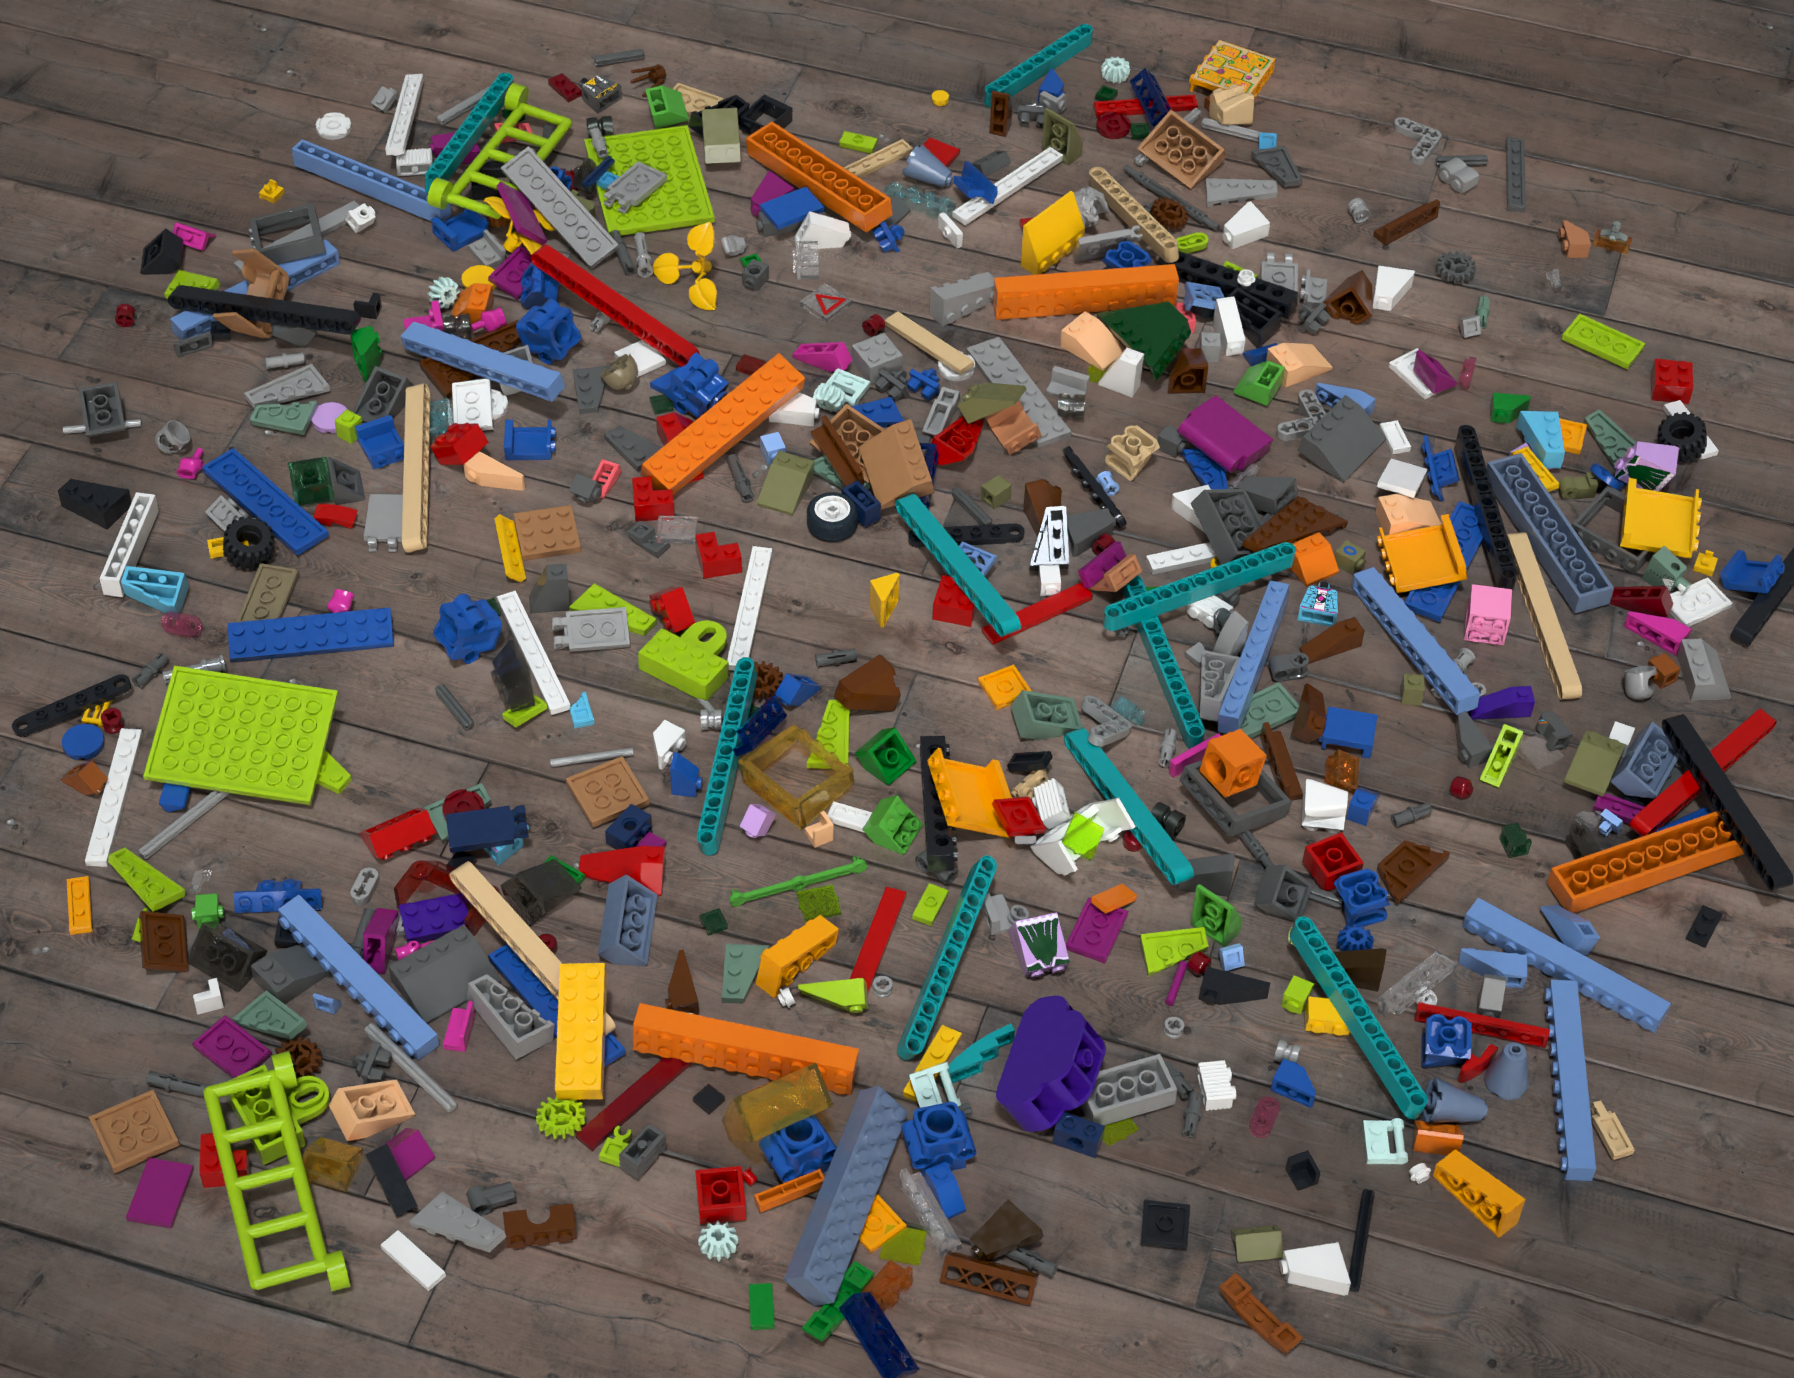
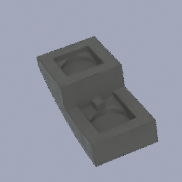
(646, 538)

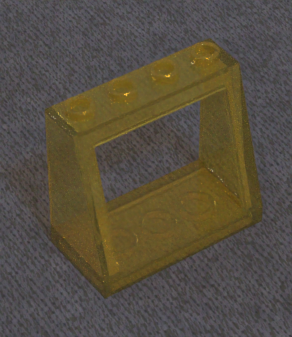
(809, 805)
(776, 1105)

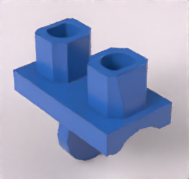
(896, 232)
(927, 380)

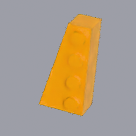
(795, 954)
(1480, 1192)

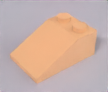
(1091, 341)
(1299, 360)
(1404, 513)
(370, 1108)

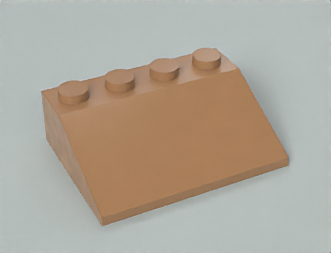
(1182, 150)
(854, 431)
(896, 464)

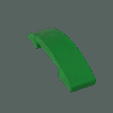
(829, 1317)

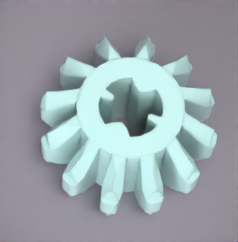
(1115, 70)
(444, 291)
(829, 397)
(718, 1240)

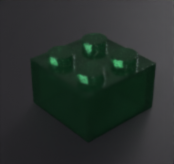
(311, 481)

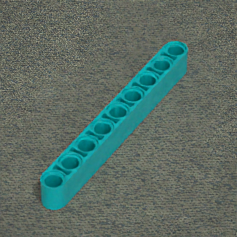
(1041, 63)

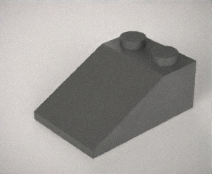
(382, 395)
(102, 409)
(288, 972)

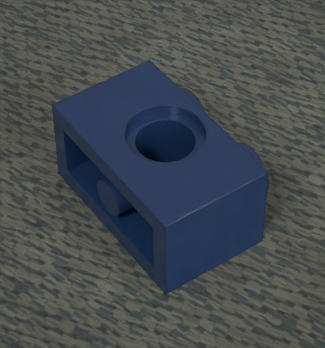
(868, 506)
(628, 828)
(1079, 1135)

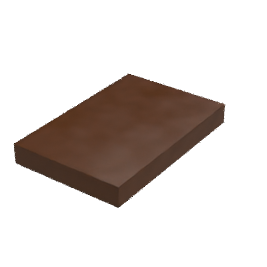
(163, 941)

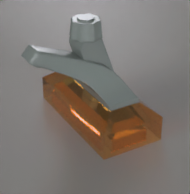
(1613, 239)

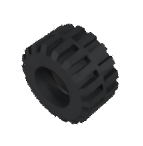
(1687, 426)
(249, 530)

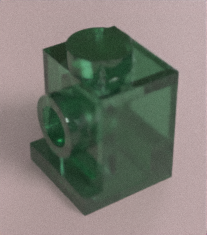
(1514, 840)

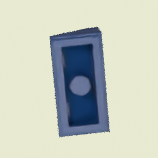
(1257, 355)
(173, 797)

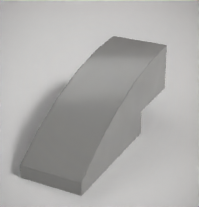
(942, 411)
(1232, 636)

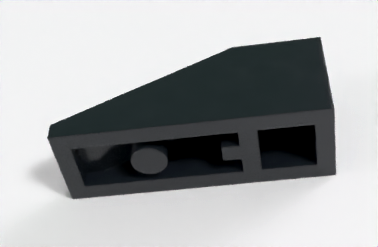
(1228, 988)

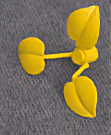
(516, 239)
(667, 269)

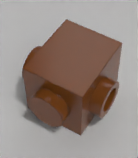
(1666, 671)

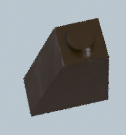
(1363, 966)
(1004, 1232)

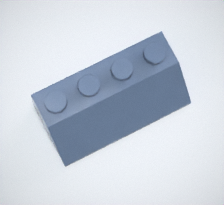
(1646, 763)
(627, 923)

